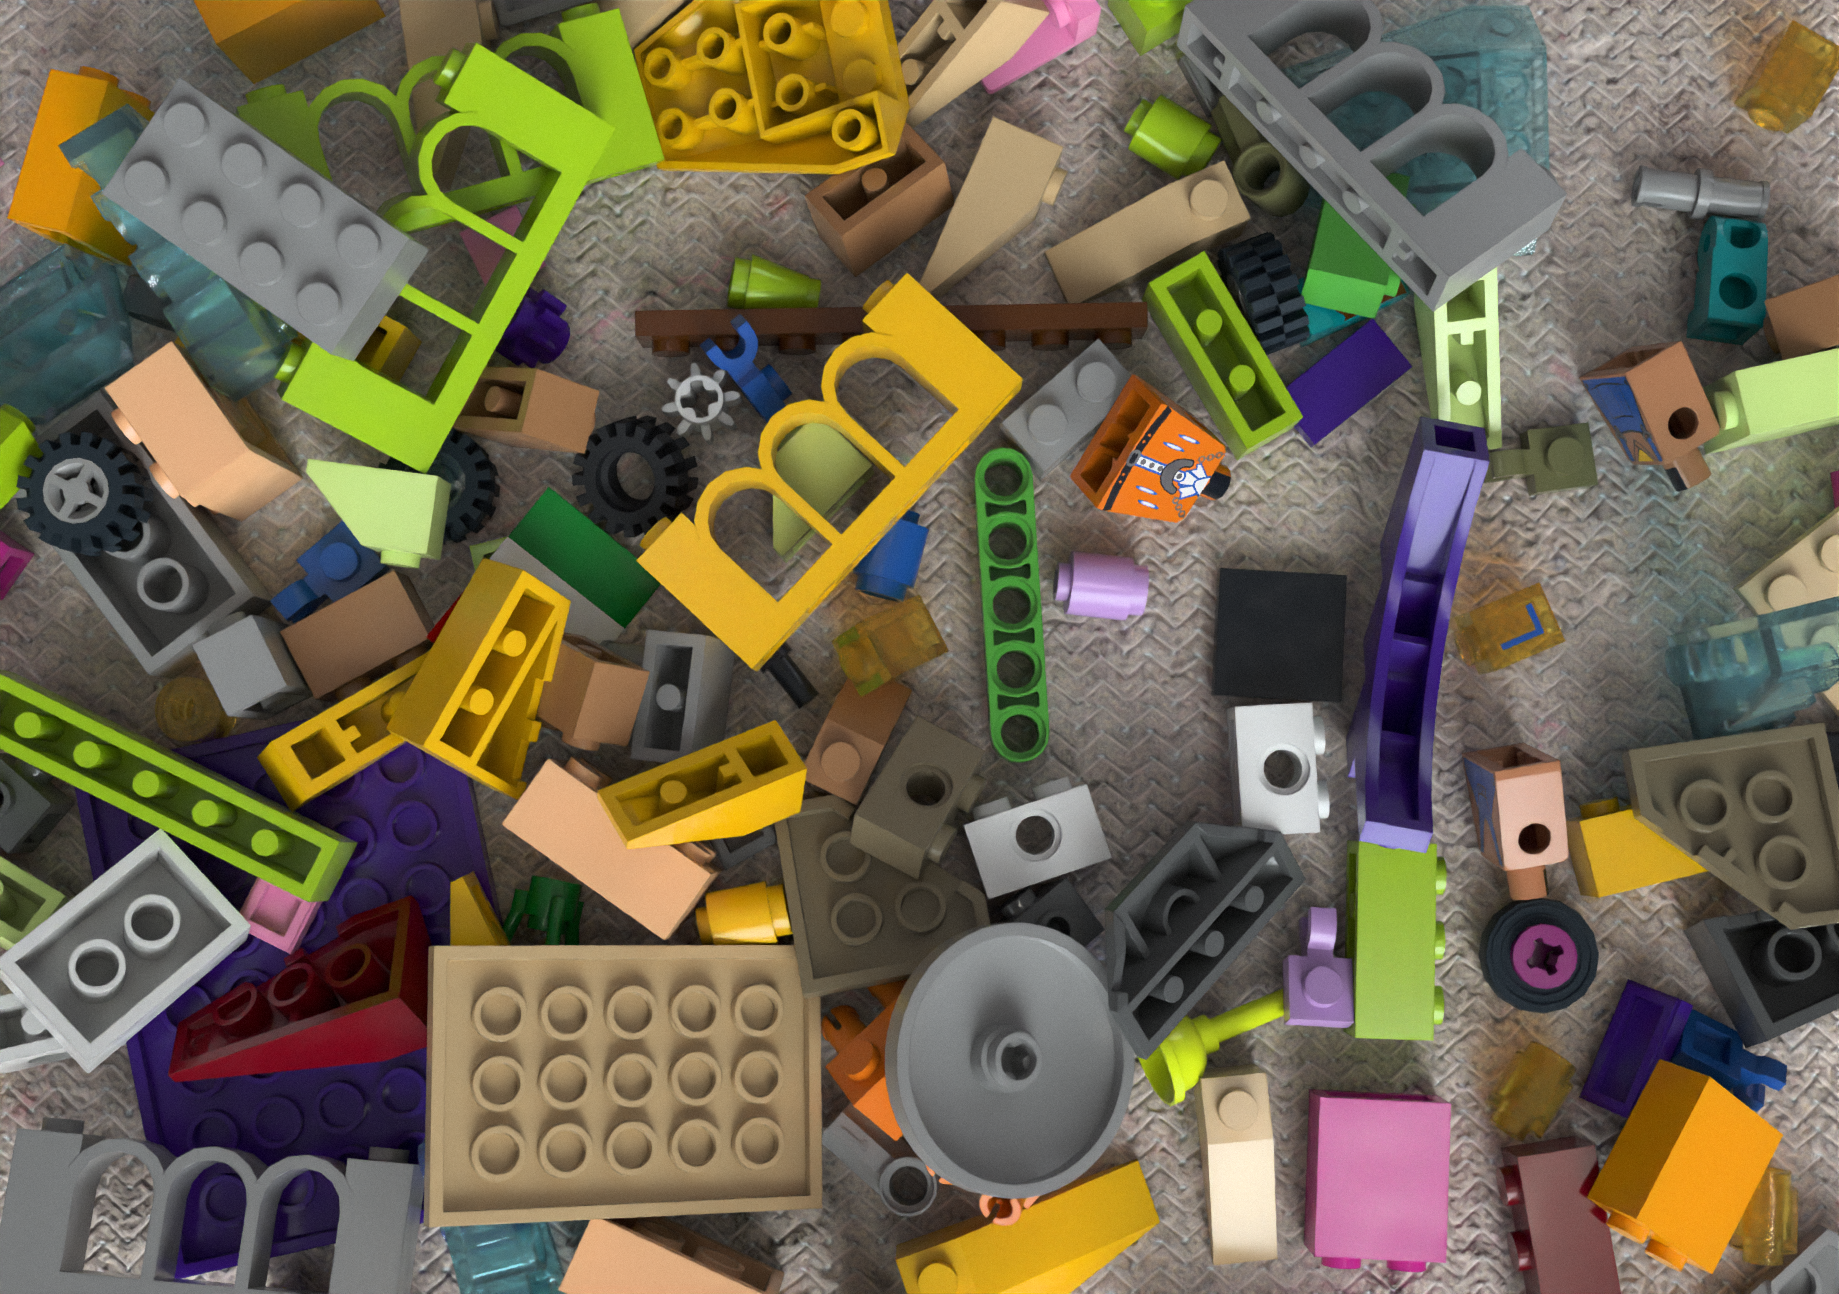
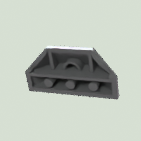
(1189, 921)

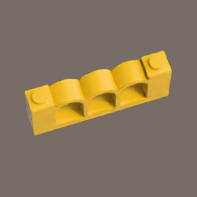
(937, 352)

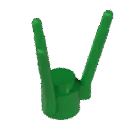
(551, 908)

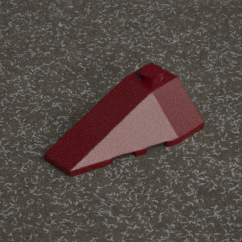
(329, 1008)

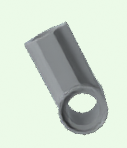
(875, 1159)

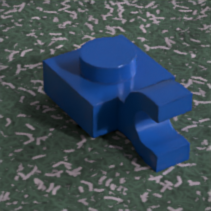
(761, 387)
(334, 570)
(1719, 1053)

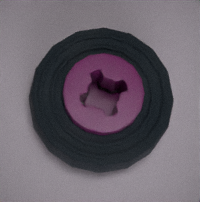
(1515, 962)

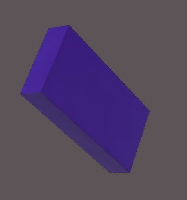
(1345, 381)
(1639, 1034)

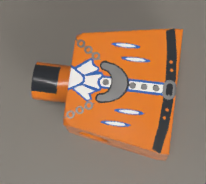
(1151, 458)

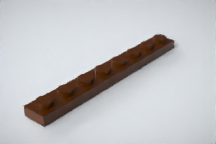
(801, 329)

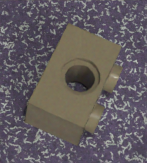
(927, 764)

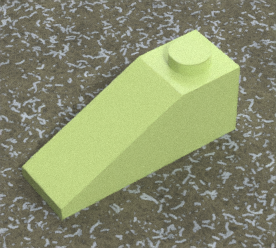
(1463, 357)

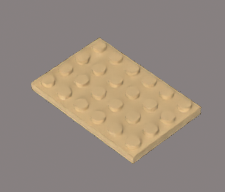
(619, 1083)

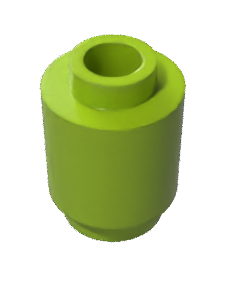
(1171, 137)

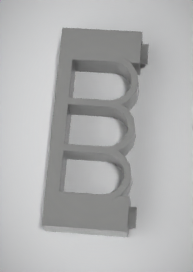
(1431, 253)
(55, 1191)

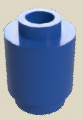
(893, 561)

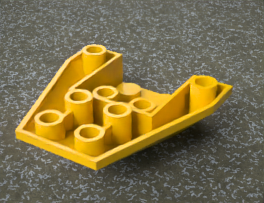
(775, 86)

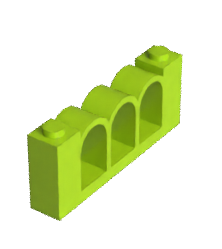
(585, 50)
(535, 121)

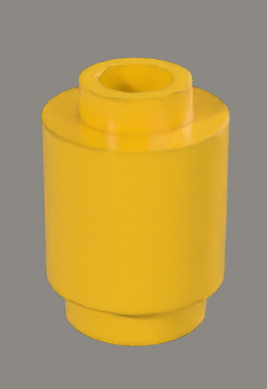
(745, 915)

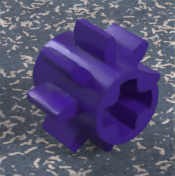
(535, 330)

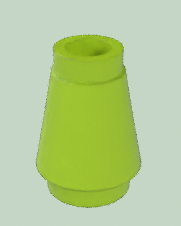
(765, 284)

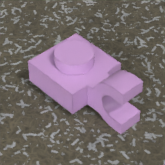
(1316, 983)

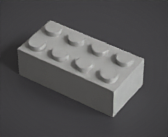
(265, 221)
(174, 573)

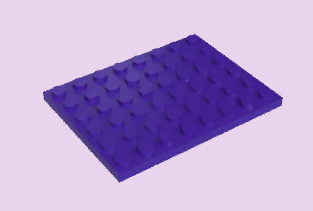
(414, 838)

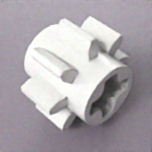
(686, 397)

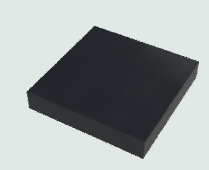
(1279, 635)

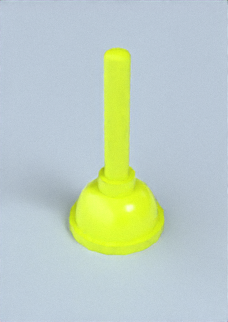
(1184, 1052)

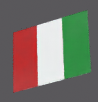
(580, 564)

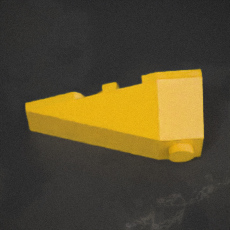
(1048, 1249)

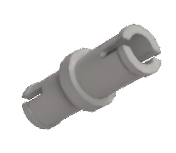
(1700, 193)

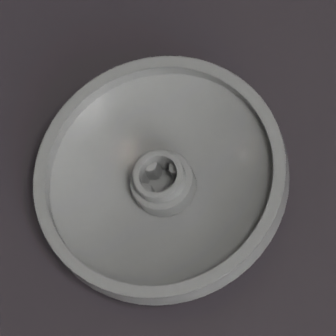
(1008, 1061)

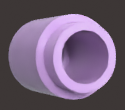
(1101, 586)

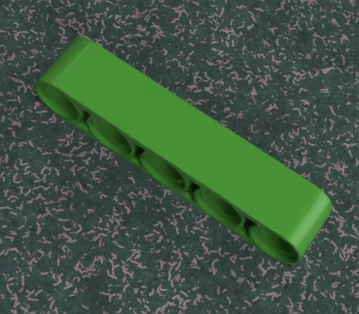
(1018, 575)

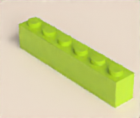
(170, 790)

